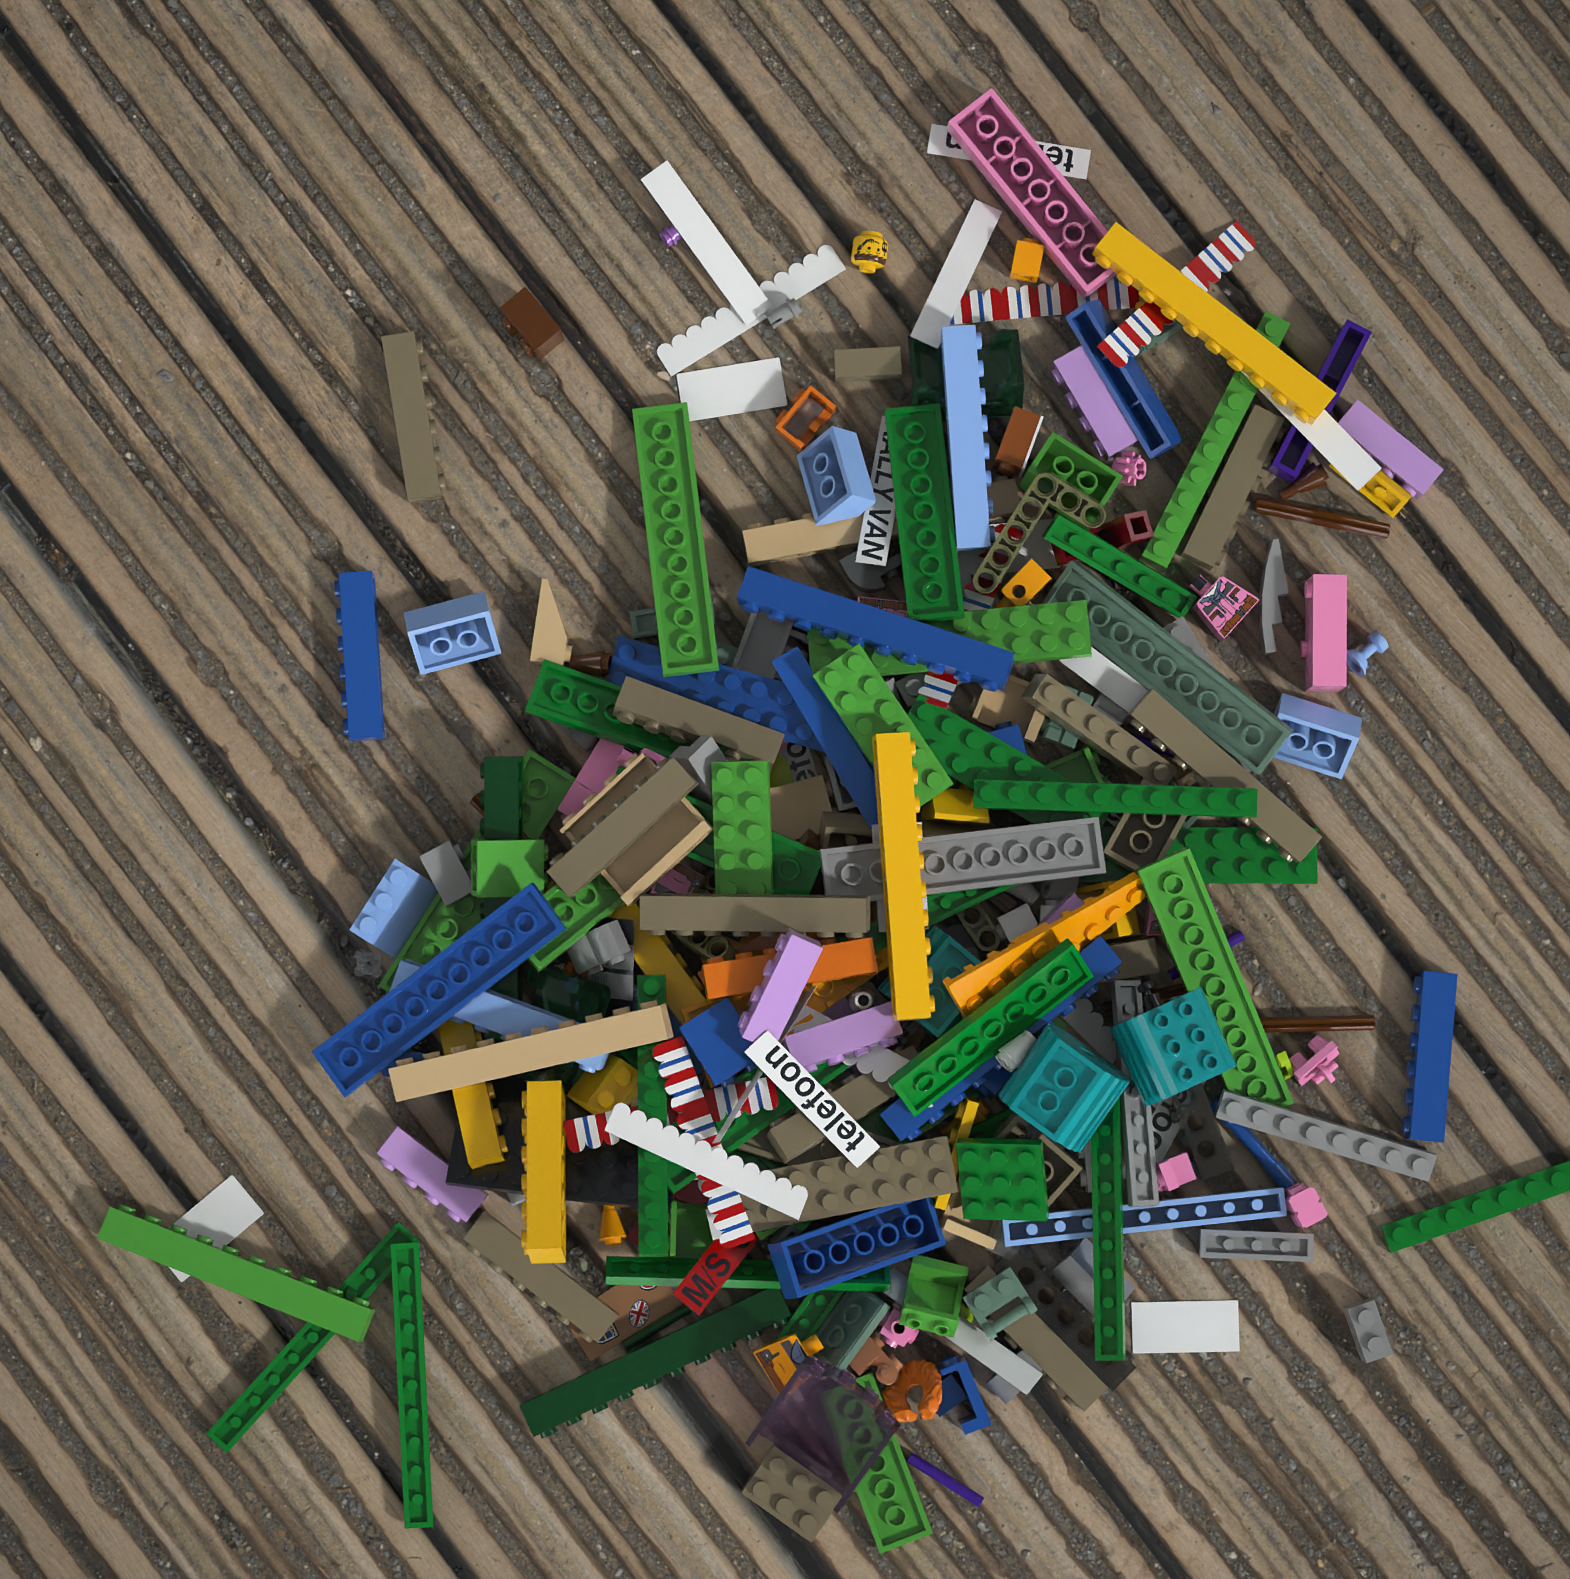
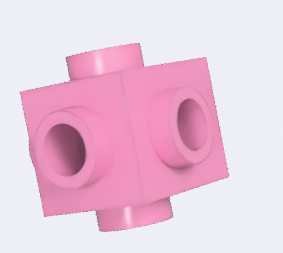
(889, 1335)

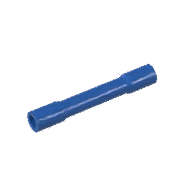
(1272, 1166)

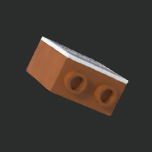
(1017, 443)

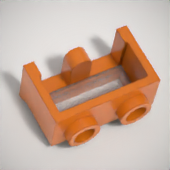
(805, 417)

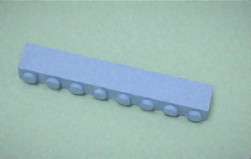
(965, 437)
(503, 1015)

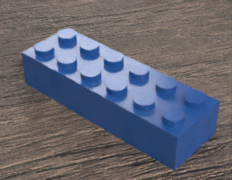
(855, 1246)

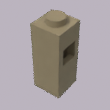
(866, 364)

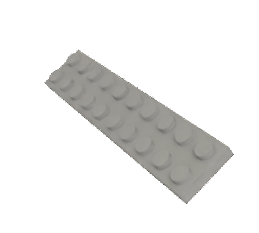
(976, 859)

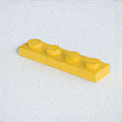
(965, 1113)

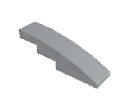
(1272, 587)

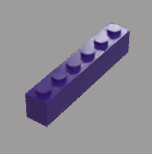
(1334, 374)

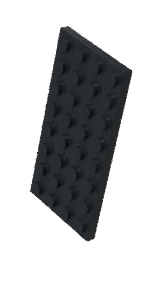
(592, 1175)

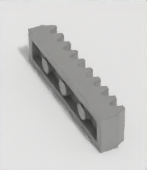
(1256, 1245)

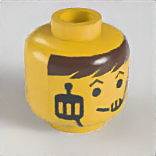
(869, 251)

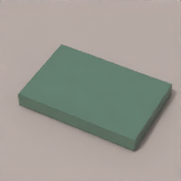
(849, 1327)

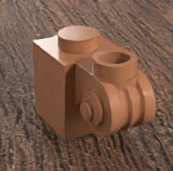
(873, 1355)

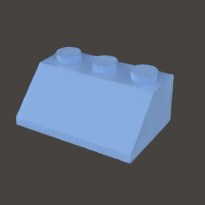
(836, 476)
(452, 633)
(1320, 736)
(394, 908)

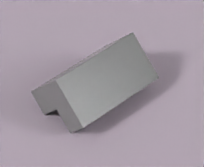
(698, 761)
(1077, 1274)

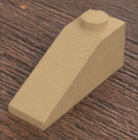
(549, 636)

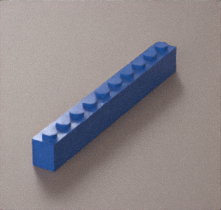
(876, 629)
(1102, 964)

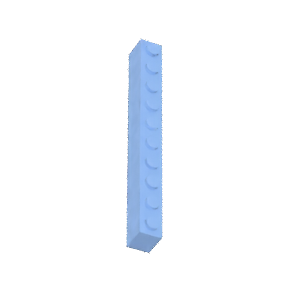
(1167, 1215)

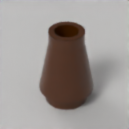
(592, 663)

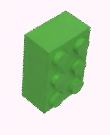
(1076, 468)

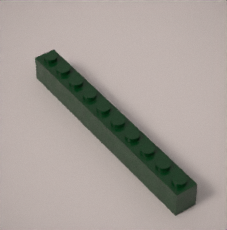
(502, 821)
(655, 1360)

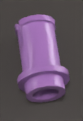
(670, 235)

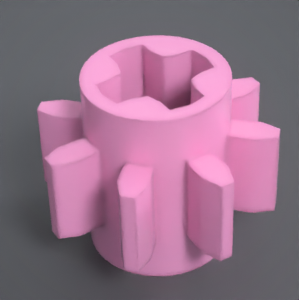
(1130, 466)

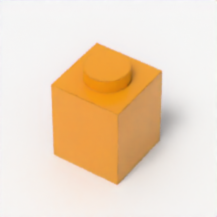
(1027, 260)

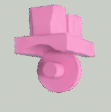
(1324, 1054)

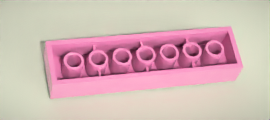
(1032, 189)

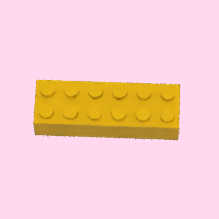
(546, 1172)

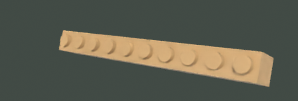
(804, 538)
(530, 1052)

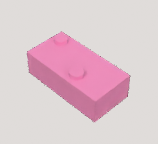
(1325, 633)

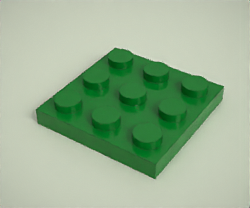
(1002, 1179)

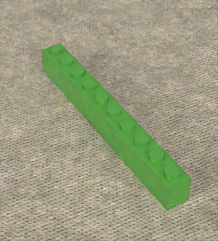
(1206, 457)
(236, 1273)

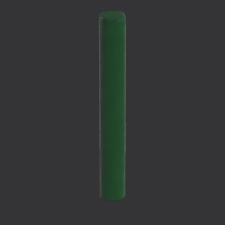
(656, 1326)

